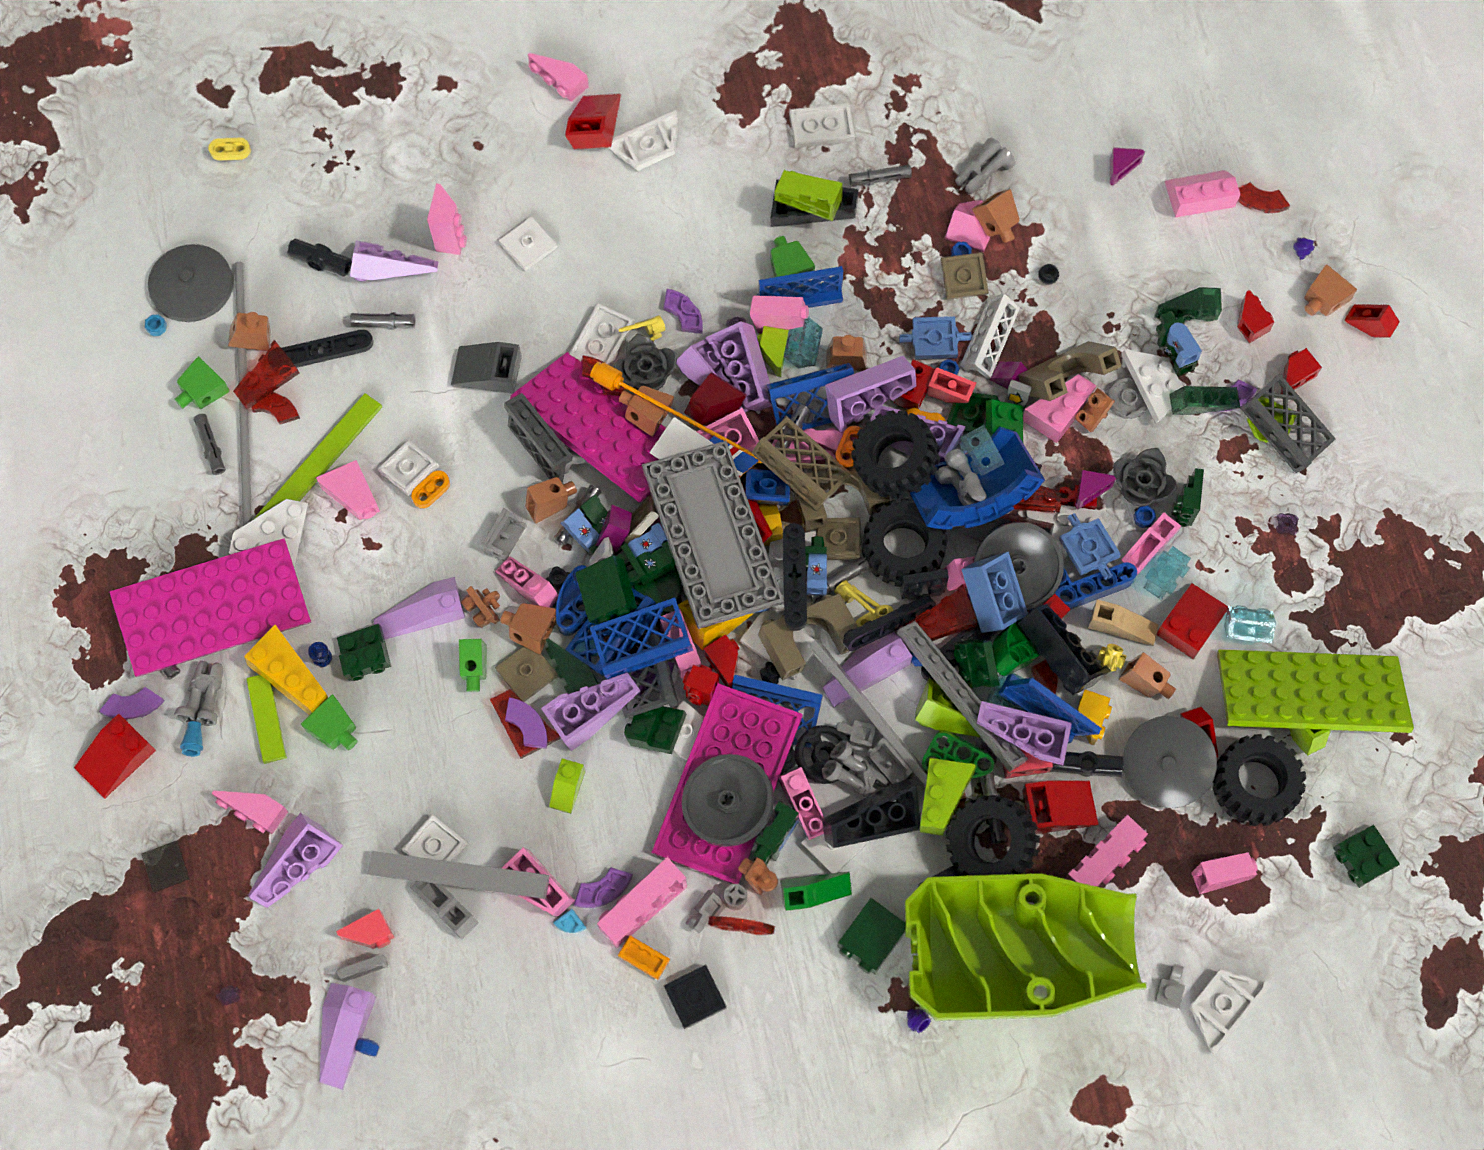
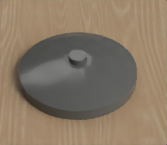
(190, 283)
(1033, 555)
(1169, 761)
(727, 800)

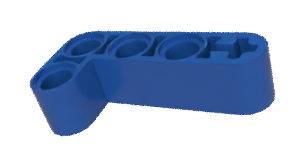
(1094, 584)

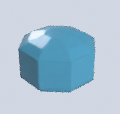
(155, 325)

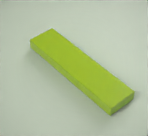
(266, 719)

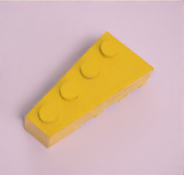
(283, 668)

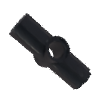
(319, 257)
(1102, 764)

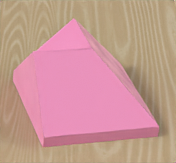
(966, 227)

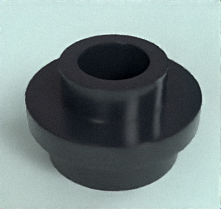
(1048, 269)

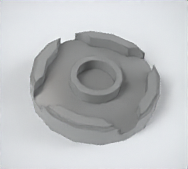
(1127, 398)

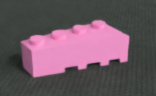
(1109, 854)
(642, 902)

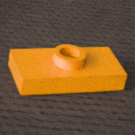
(643, 957)

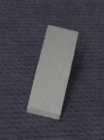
(446, 907)

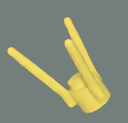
(652, 326)
(850, 592)

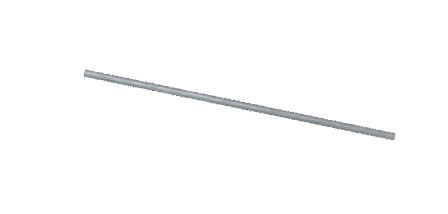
(243, 413)

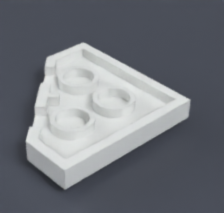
(1060, 521)
(279, 522)

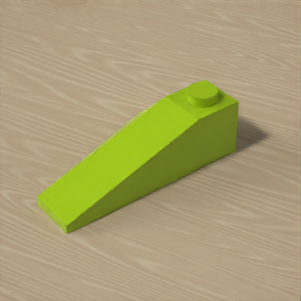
(940, 713)

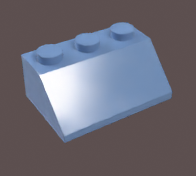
(995, 592)

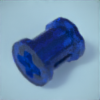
(314, 651)

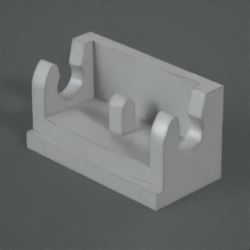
(503, 535)
(888, 763)

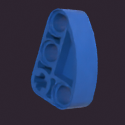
(567, 604)

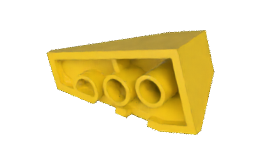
(709, 634)

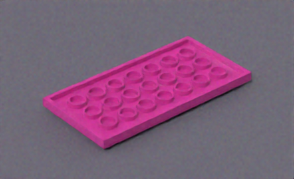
(592, 424)
(209, 607)
(736, 726)

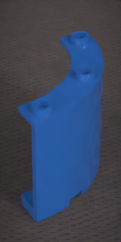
(1002, 486)

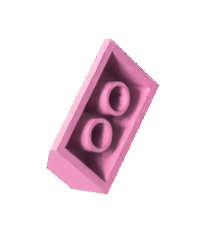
(1202, 193)
(445, 223)
(735, 428)

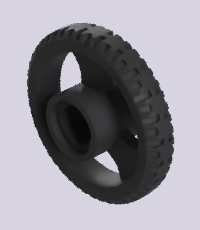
(813, 737)

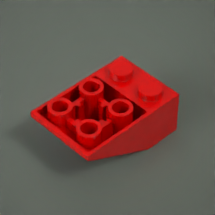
(593, 121)
(1060, 805)

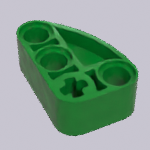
(1013, 650)
(950, 752)

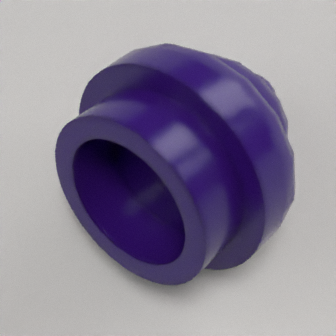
(1303, 247)
(918, 1020)

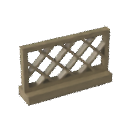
(792, 472)

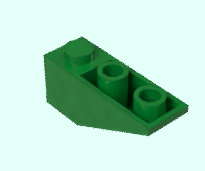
(814, 890)

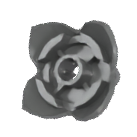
(643, 352)
(1149, 466)

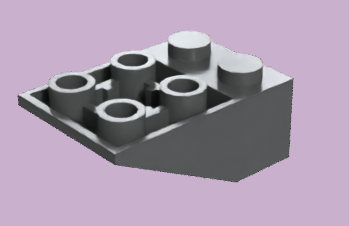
(487, 366)

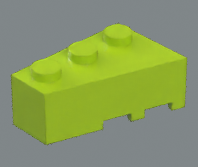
(809, 194)
(943, 792)

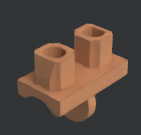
(1094, 410)
(476, 599)
(758, 875)

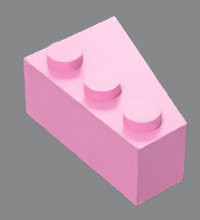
(1056, 416)
(557, 897)

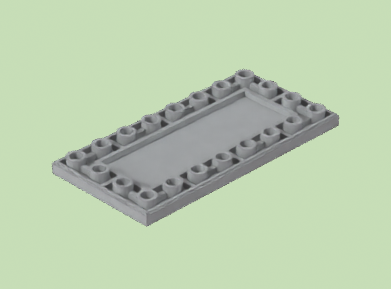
(712, 534)

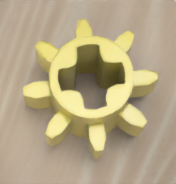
(1112, 657)

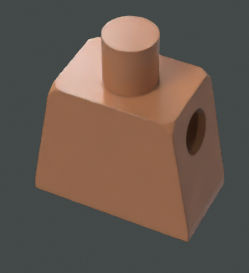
(998, 215)
(1328, 292)
(250, 331)
(847, 350)
(644, 413)
(548, 498)
(530, 625)
(1147, 677)

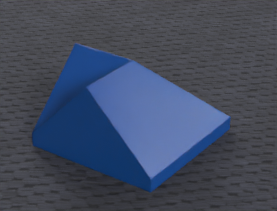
(766, 488)

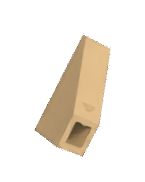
(1122, 623)

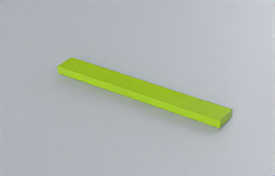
(326, 452)

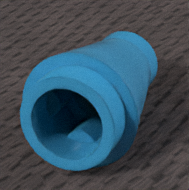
(192, 740)

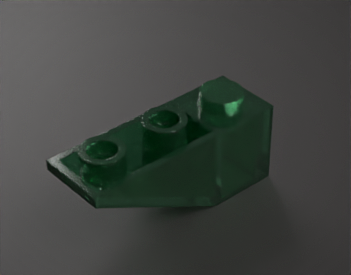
(1197, 304)
(1203, 399)
(573, 670)

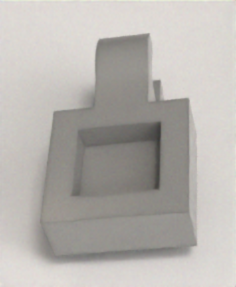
(860, 733)
(708, 906)
(1170, 990)

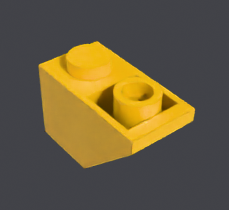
(1095, 708)

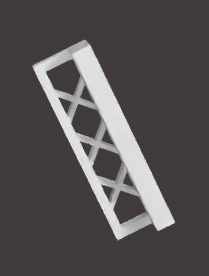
(987, 331)

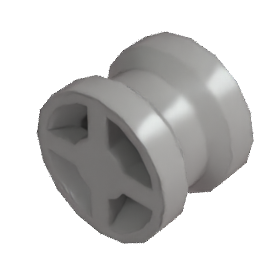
(735, 891)

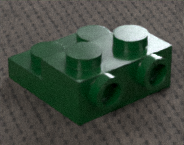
(970, 414)
(1189, 501)
(363, 653)
(976, 663)
(655, 729)
(1365, 856)

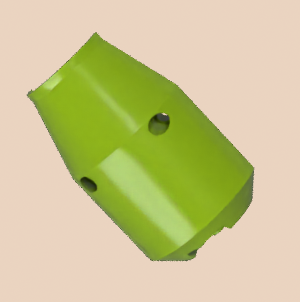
(1001, 958)

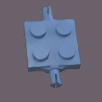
(935, 337)
(1089, 546)

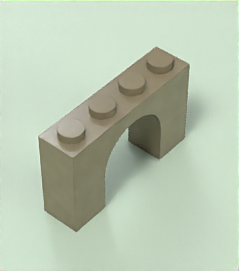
(1048, 377)
(814, 519)
(778, 640)

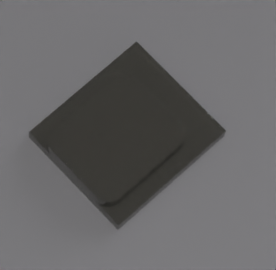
(165, 866)

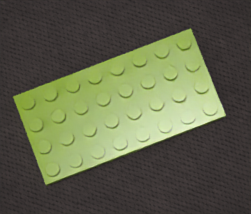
(1314, 691)

